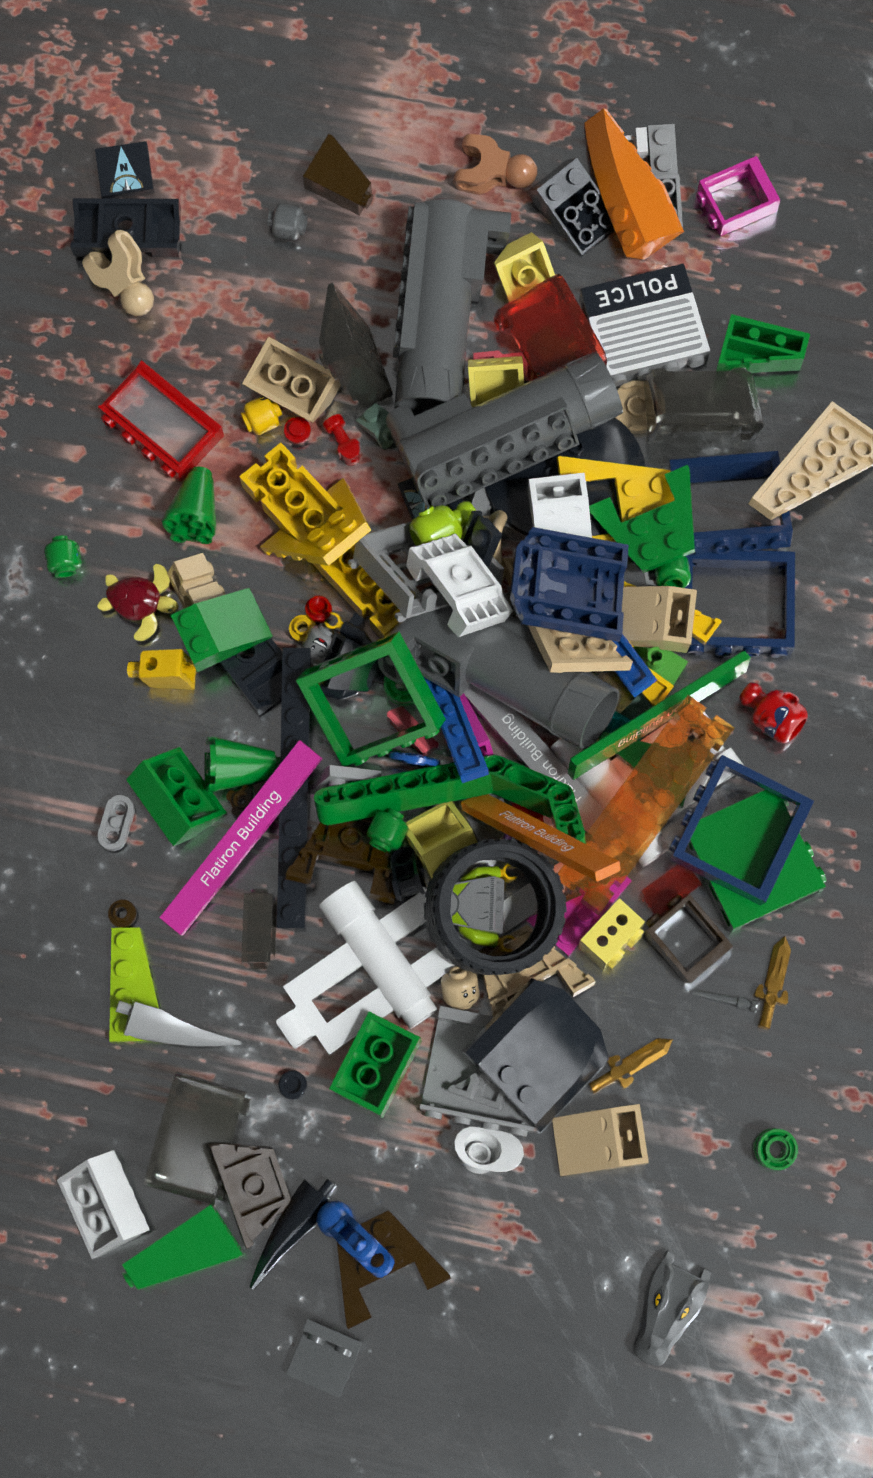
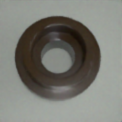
(128, 919)

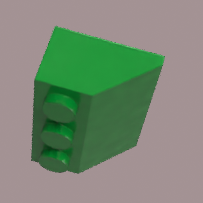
(175, 795)
(375, 1064)

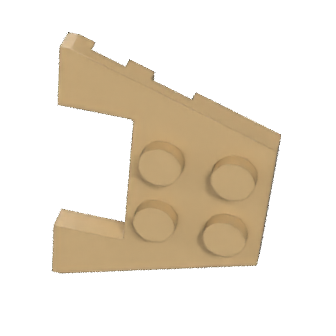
(503, 987)

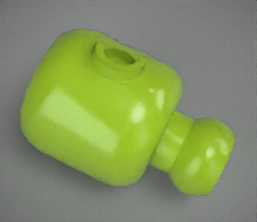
(440, 522)

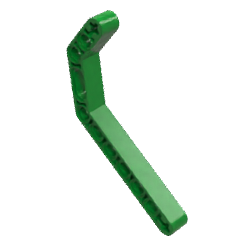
(443, 785)

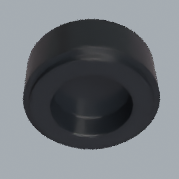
(293, 1085)

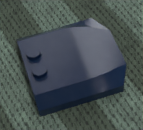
(570, 583)

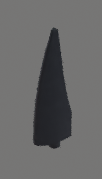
(292, 1225)

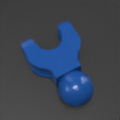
(337, 1222)

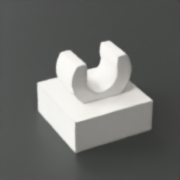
(640, 142)

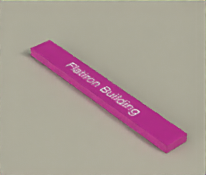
(241, 838)

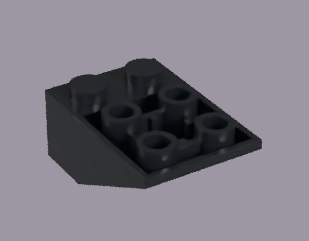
(573, 205)

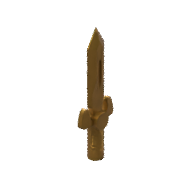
(774, 982)
(631, 1064)

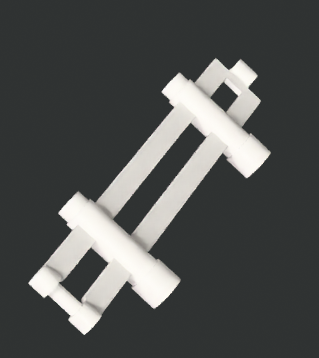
(373, 941)

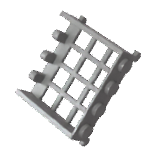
(372, 555)

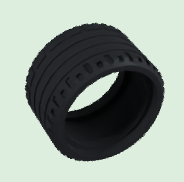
(548, 893)

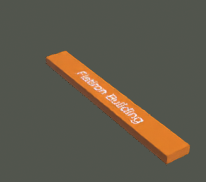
(542, 837)

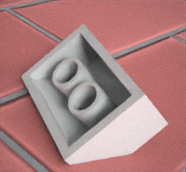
(102, 1204)

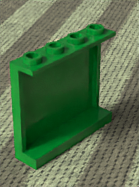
(741, 844)

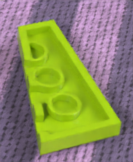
(129, 979)

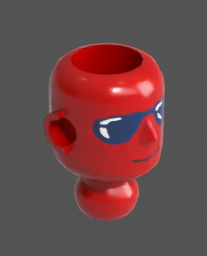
(775, 713)

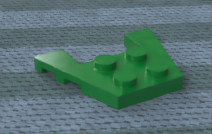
(659, 533)

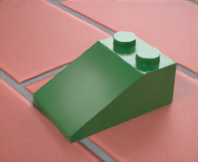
(221, 627)

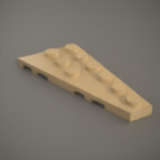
(824, 457)

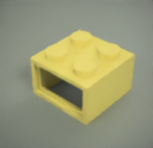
(493, 377)
(438, 835)
(626, 935)

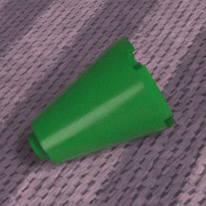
(236, 764)

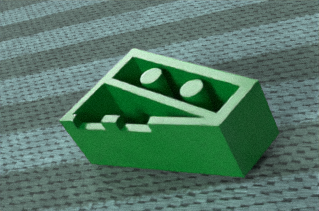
(761, 347)

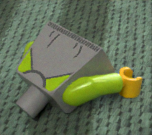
(479, 905)

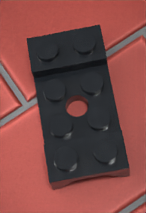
(153, 227)
(259, 676)

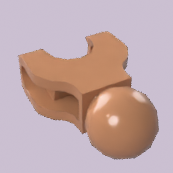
(494, 167)

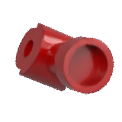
(348, 448)

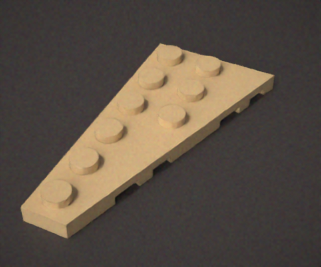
(573, 651)

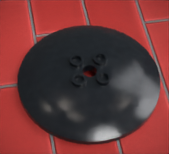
(605, 443)

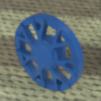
(413, 758)

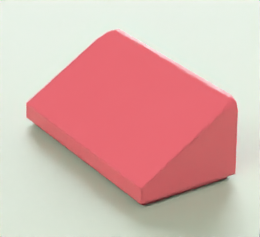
(401, 720)

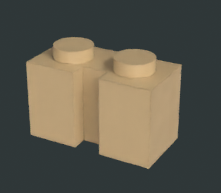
(194, 580)

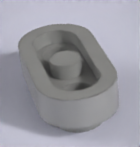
(116, 823)

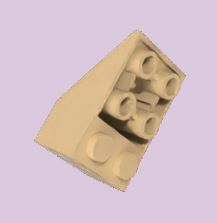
(659, 617)
(600, 1140)

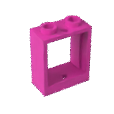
(759, 181)

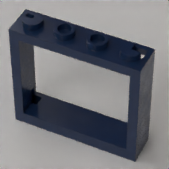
(730, 468)
(751, 560)
(691, 819)

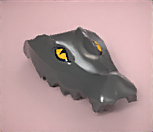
(670, 1306)

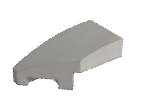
(481, 1090)

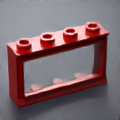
(160, 422)

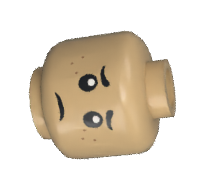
(460, 988)

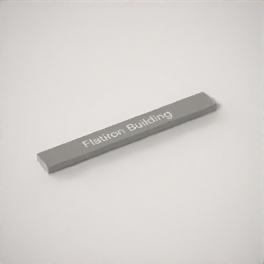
(531, 749)

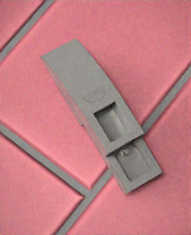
(664, 161)

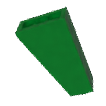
(189, 1248)

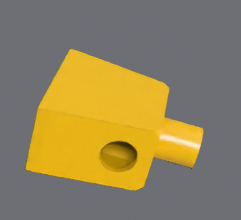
(164, 669)

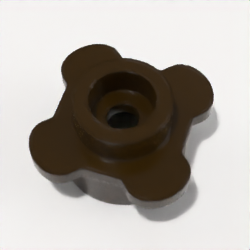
(235, 796)

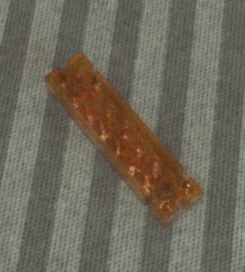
(649, 798)

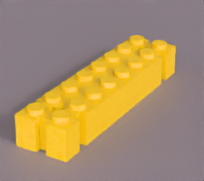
(304, 506)

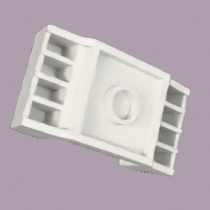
(462, 581)

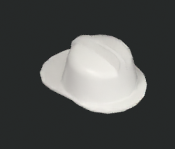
(488, 1150)

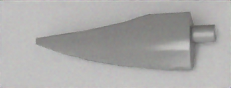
(161, 1027)

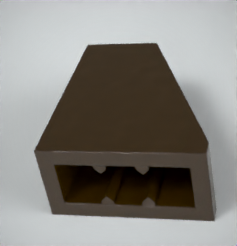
(338, 178)

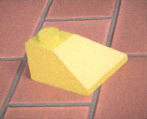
(523, 265)

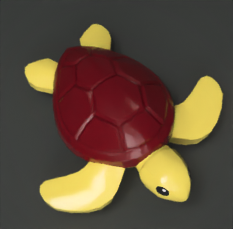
(139, 599)

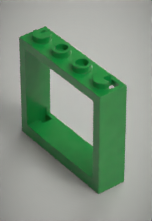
(413, 679)

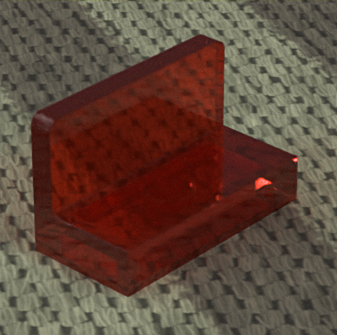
(674, 881)

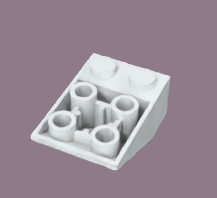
(560, 504)

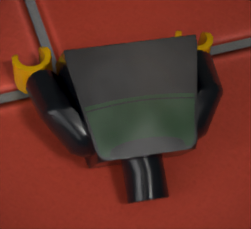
(357, 679)

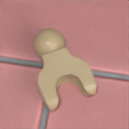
(123, 274)

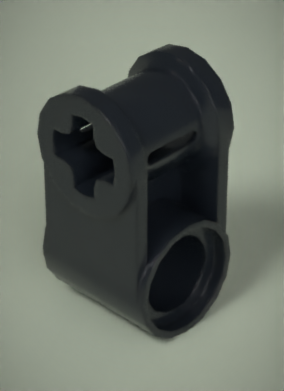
(407, 873)

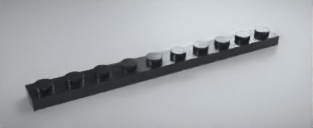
(294, 816)

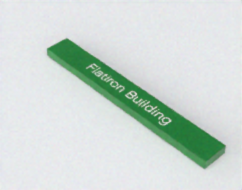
(656, 715)

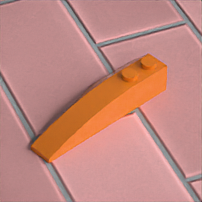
(629, 189)

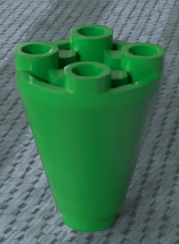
(192, 510)

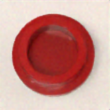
(297, 430)
(318, 609)

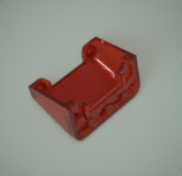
(548, 326)

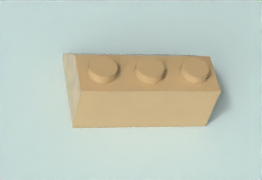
(292, 380)

